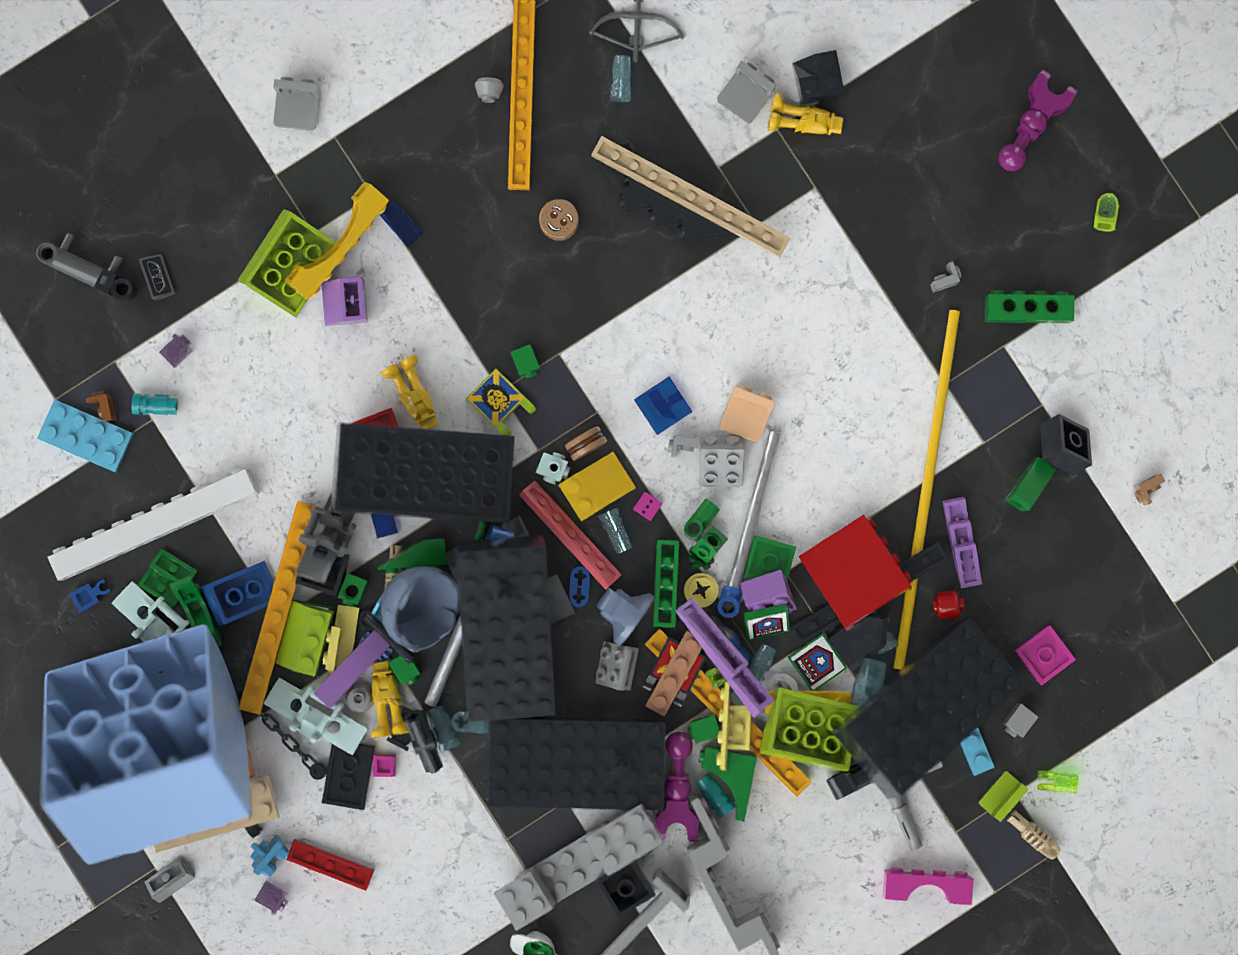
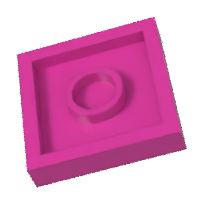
(1045, 655)

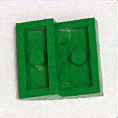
(162, 572)

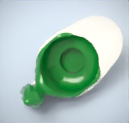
(532, 944)

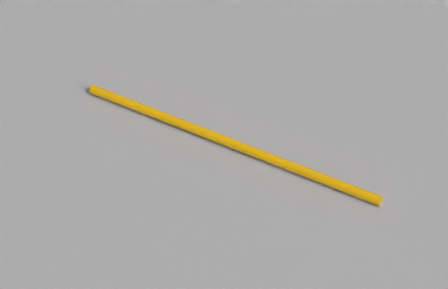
(927, 483)

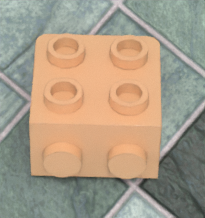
(747, 413)

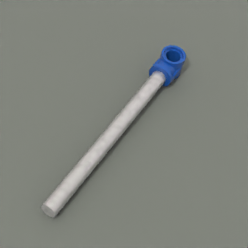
(732, 591)
(456, 639)

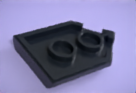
(862, 640)

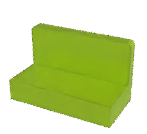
(1003, 796)

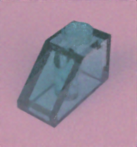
(868, 681)

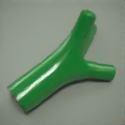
(480, 531)

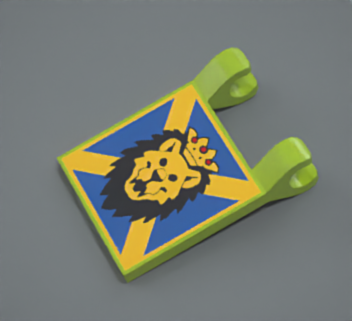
(497, 400)

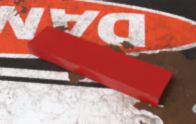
(330, 864)

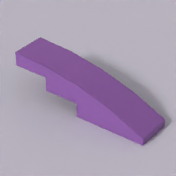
(962, 542)
(352, 669)

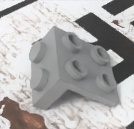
(746, 92)
(296, 103)
(721, 461)

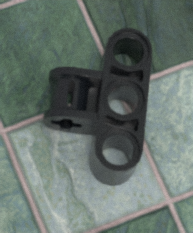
(847, 782)

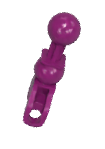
(1034, 121)
(678, 789)

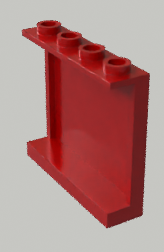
(856, 571)

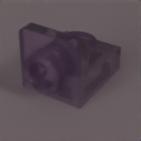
(177, 349)
(272, 897)

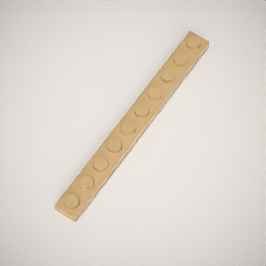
(690, 197)

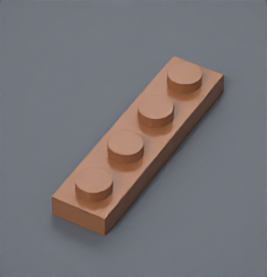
(674, 674)

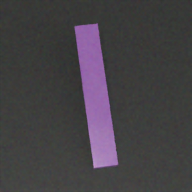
(725, 657)

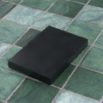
(348, 777)

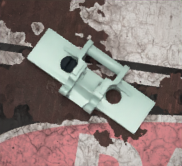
(141, 612)
(311, 722)

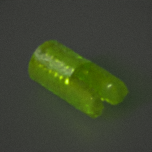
(713, 678)
(1061, 782)

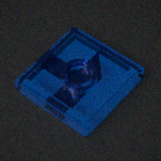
(663, 405)

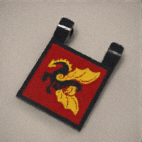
(661, 664)

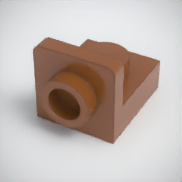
(106, 408)

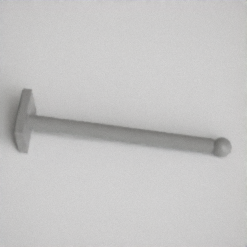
(669, 892)

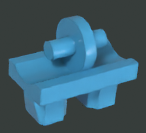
(265, 852)

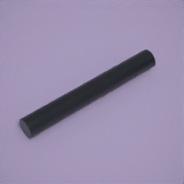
(401, 650)

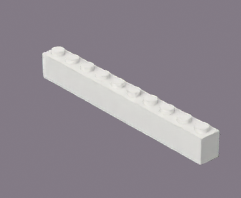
(152, 525)

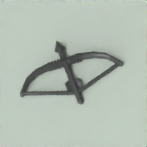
(636, 39)

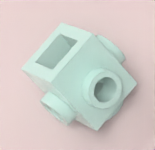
(545, 468)

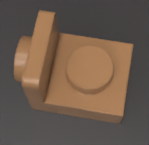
(1150, 485)

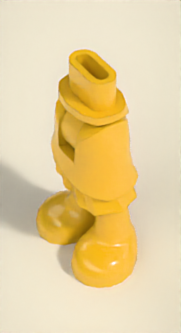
(812, 118)
(417, 401)
(386, 692)

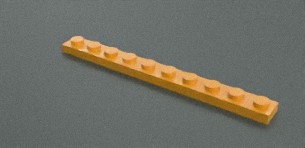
(521, 95)
(276, 614)
(782, 768)

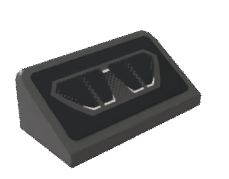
(157, 277)

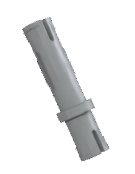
(900, 808)

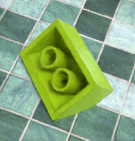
(304, 638)

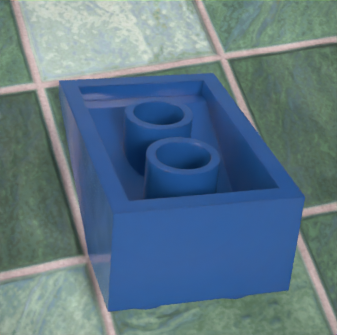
(239, 593)

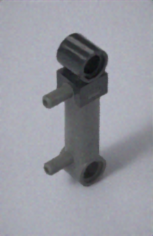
(85, 271)

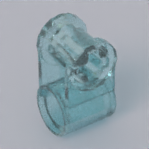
(480, 727)

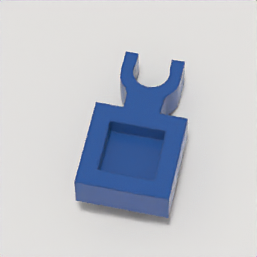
(87, 597)

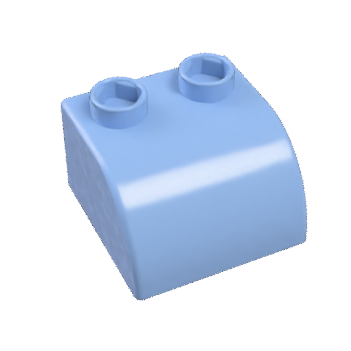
(143, 750)

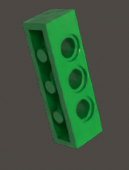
(996, 313)
(665, 583)

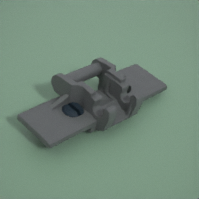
(329, 545)

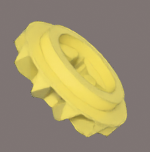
(705, 580)

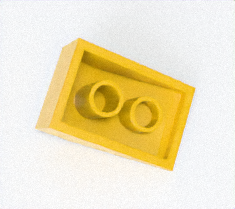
(597, 486)

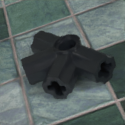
(423, 740)

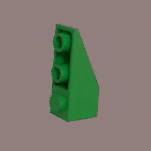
(421, 553)

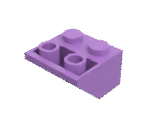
(344, 301)
(768, 592)

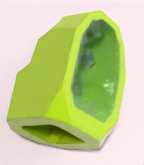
(1106, 212)

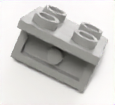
(616, 666)

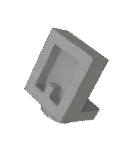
(942, 281)
(686, 444)

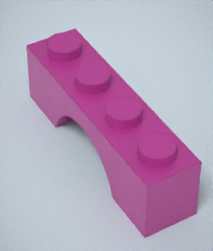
(900, 884)

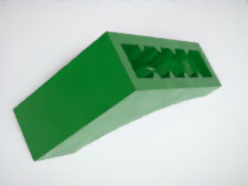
(738, 775)

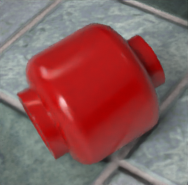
(948, 605)

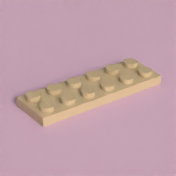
(263, 809)

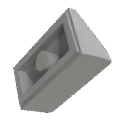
(169, 880)

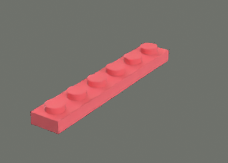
(570, 534)

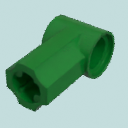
(701, 518)

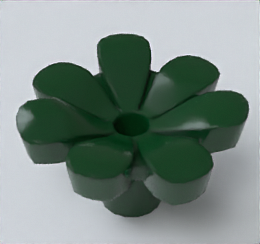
(696, 562)

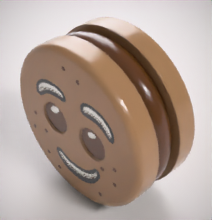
(558, 219)
(585, 443)

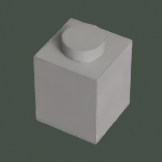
(1019, 720)

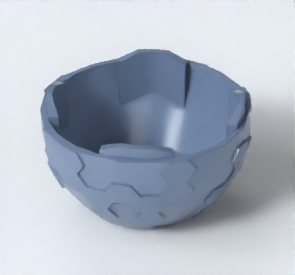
(420, 607)

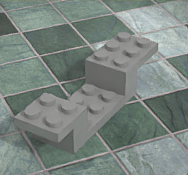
(709, 851)
(577, 865)

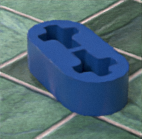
(574, 585)

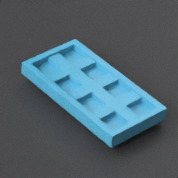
(85, 436)

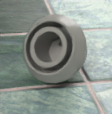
(489, 89)
(365, 698)

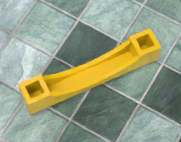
(366, 206)

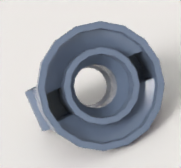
(623, 611)

